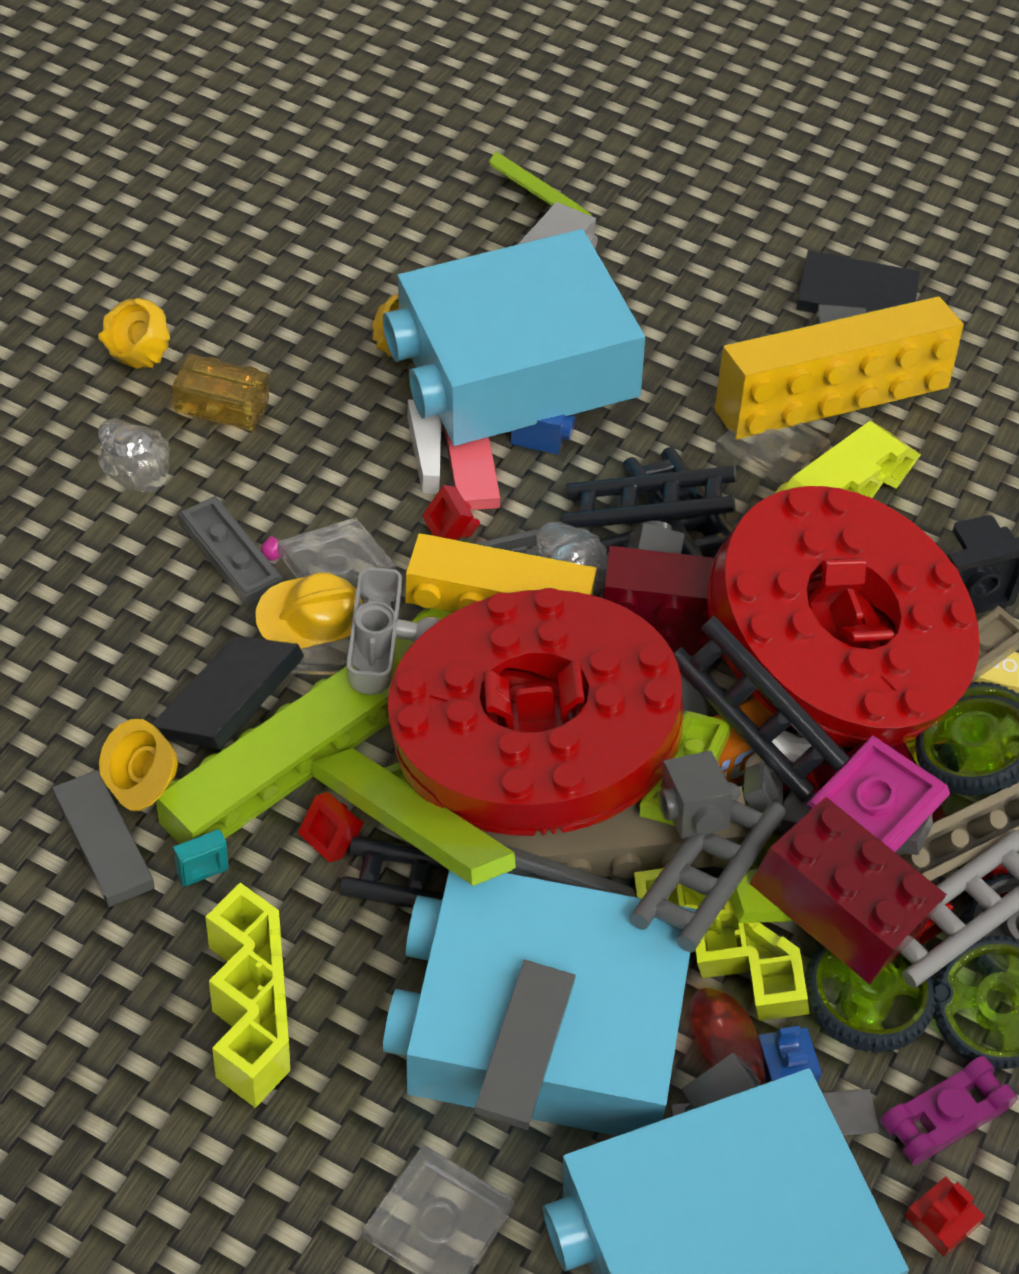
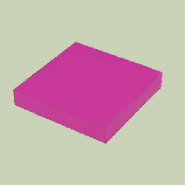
(884, 792)

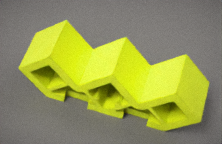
(859, 463)
(745, 948)
(249, 995)

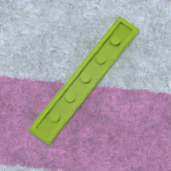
(426, 826)

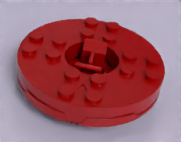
(847, 612)
(536, 711)

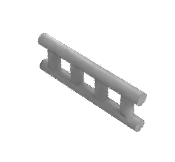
(960, 935)

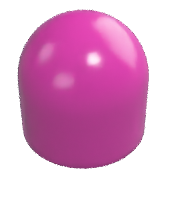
(270, 548)

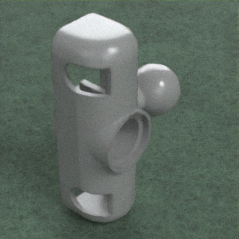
(376, 630)

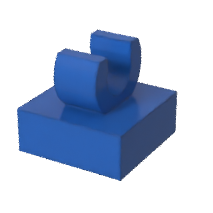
(788, 1053)

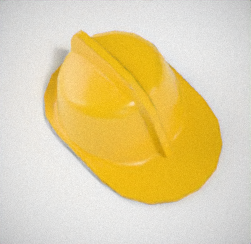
(307, 610)
(137, 764)

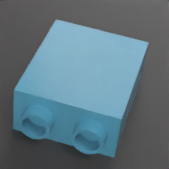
(515, 337)
(620, 1020)
(725, 1191)

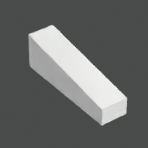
(426, 445)

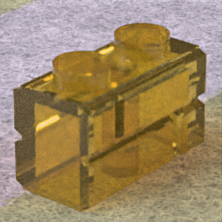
(221, 392)

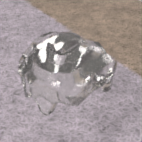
(133, 455)
(576, 546)

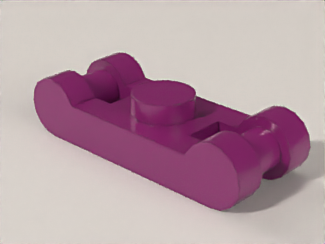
(948, 1111)

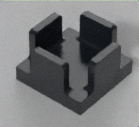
(987, 562)

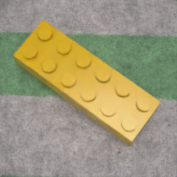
(837, 367)

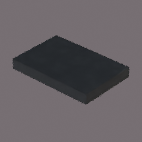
(854, 283)
(228, 691)

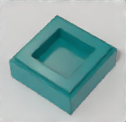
(201, 858)

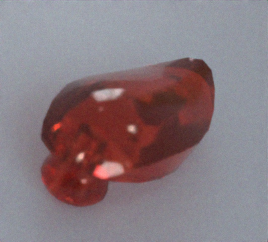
(724, 1028)

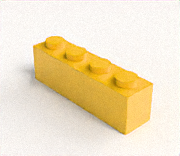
(459, 573)

